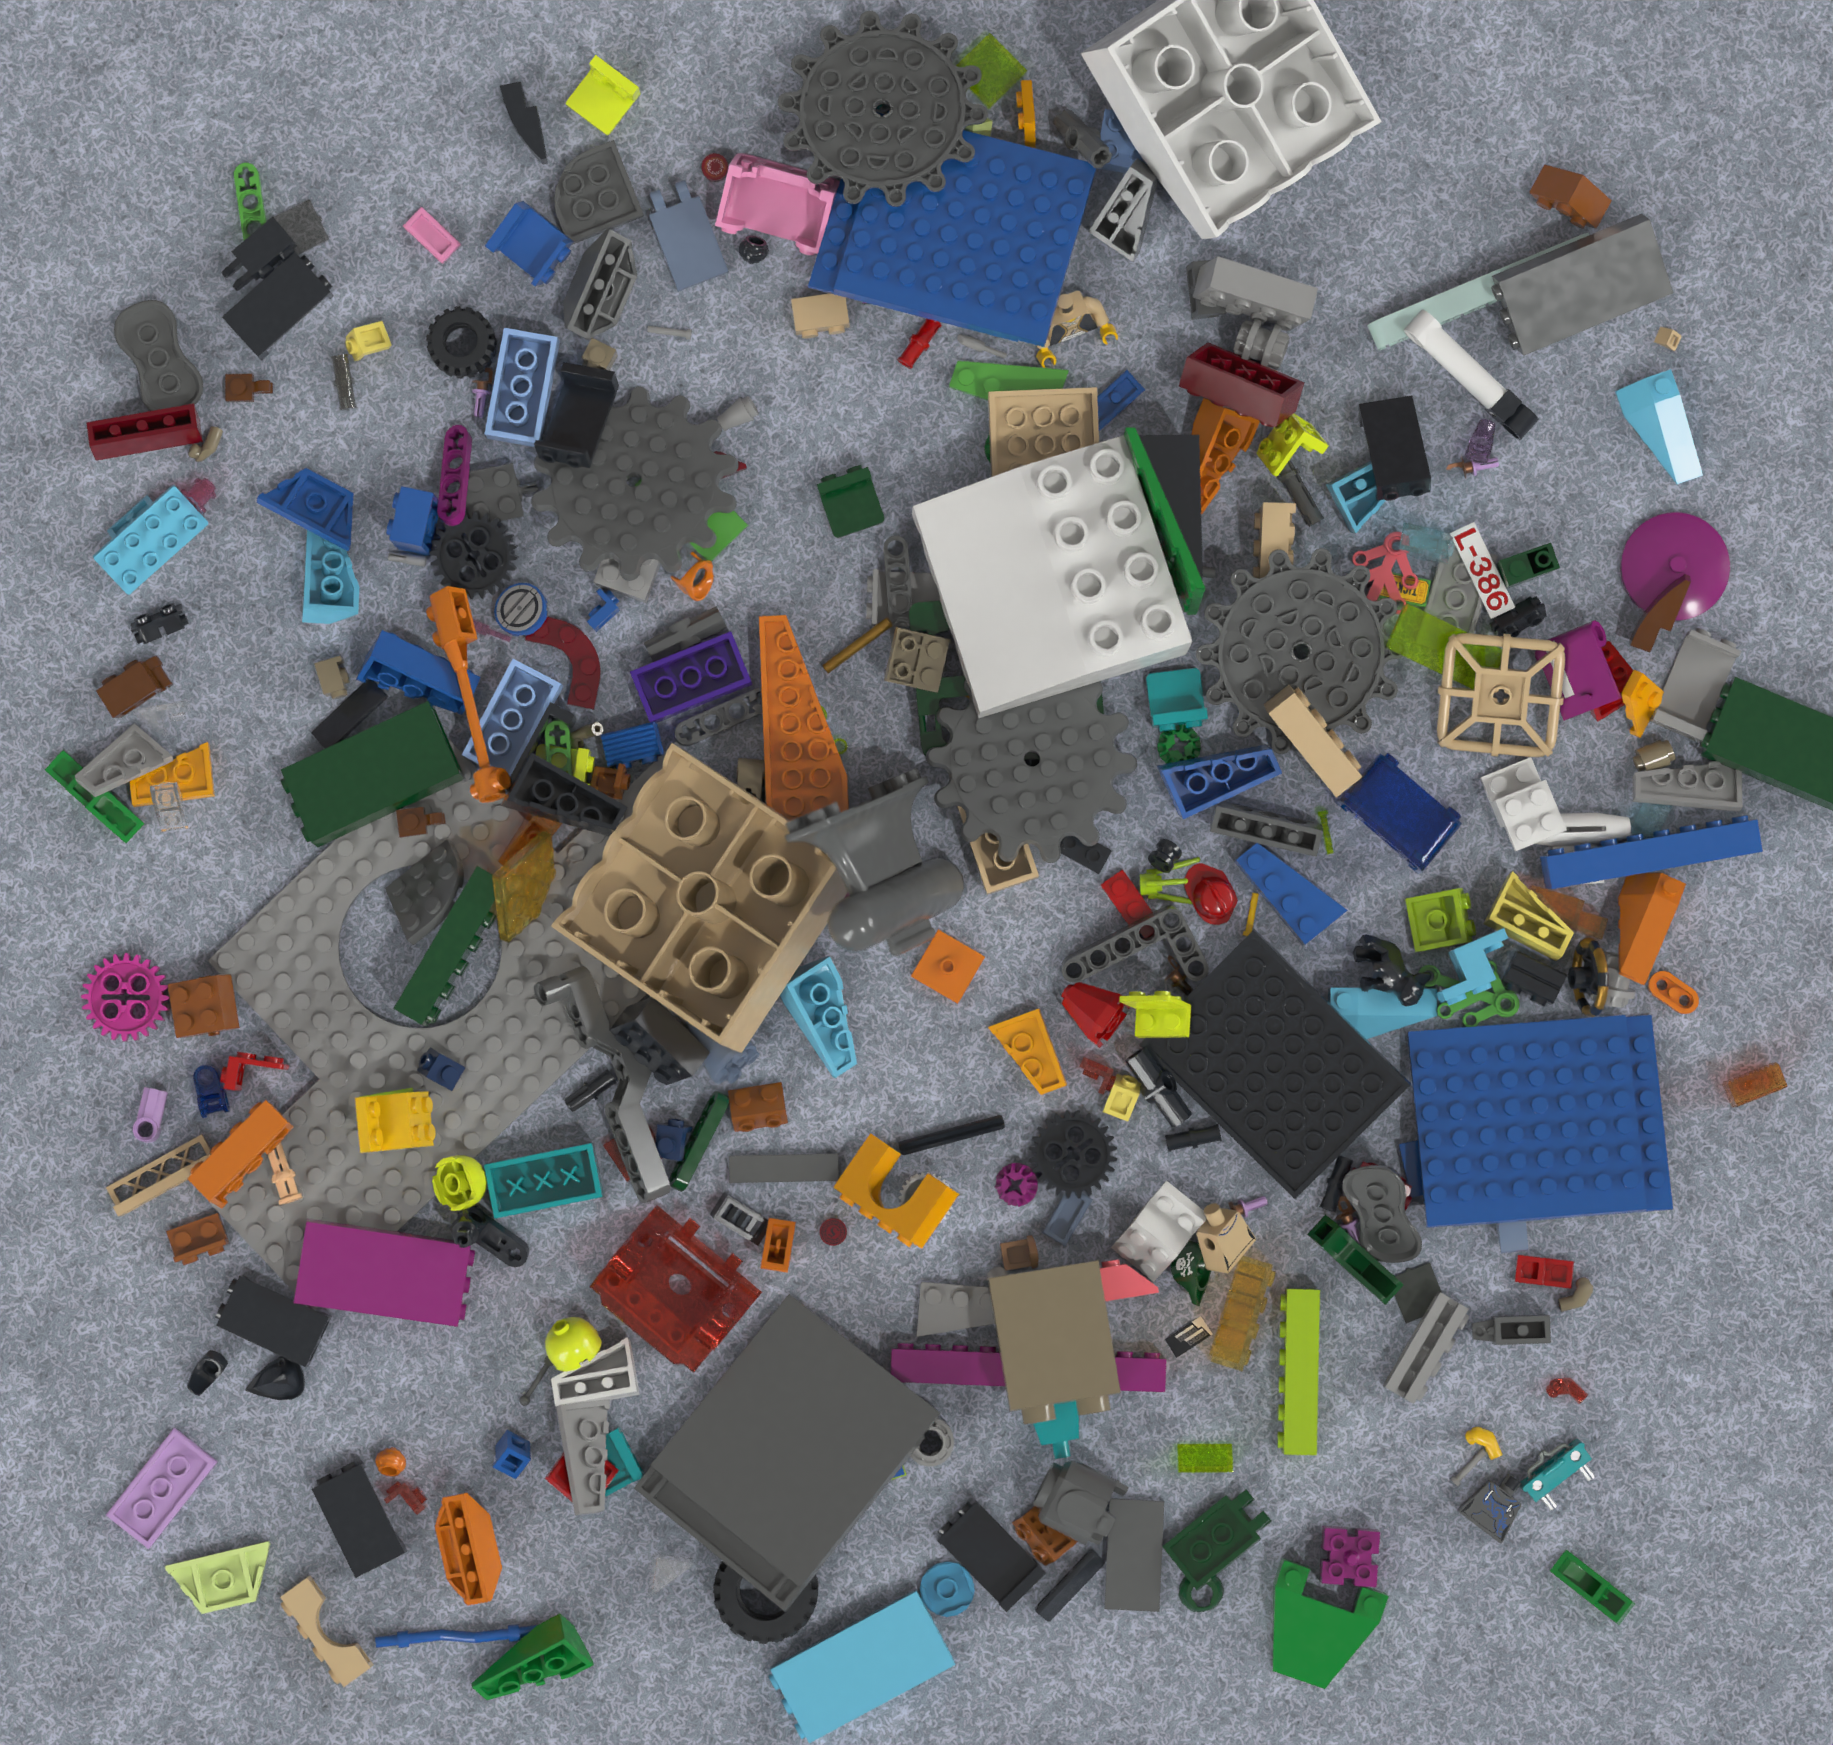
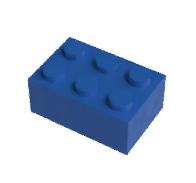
(413, 520)

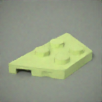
(222, 1577)

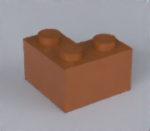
(1570, 195)

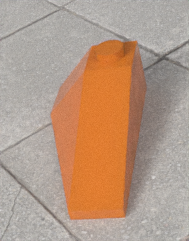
(1220, 439)
(1646, 913)

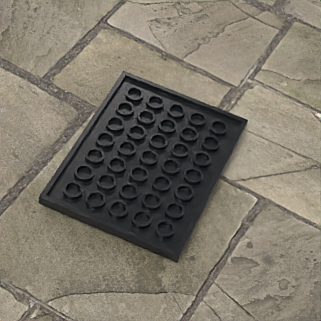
(1277, 1065)

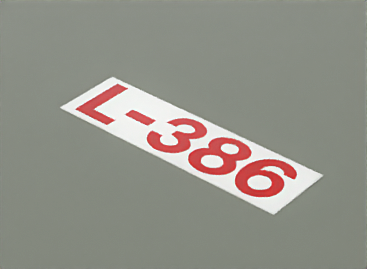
(1482, 570)

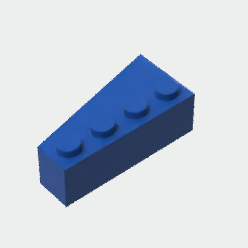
(1216, 777)
(1292, 897)

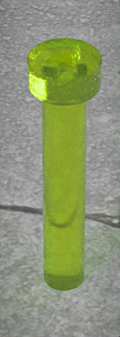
(1326, 832)

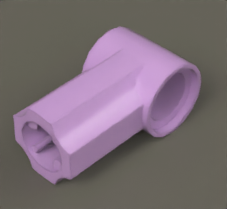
(150, 1111)

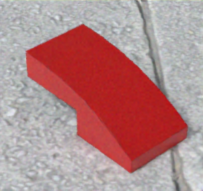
(1544, 1271)

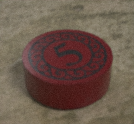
(833, 1231)

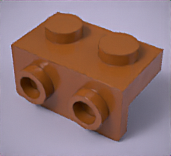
(757, 1107)

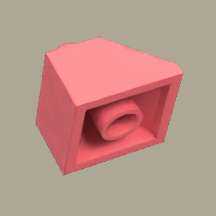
(1122, 1281)

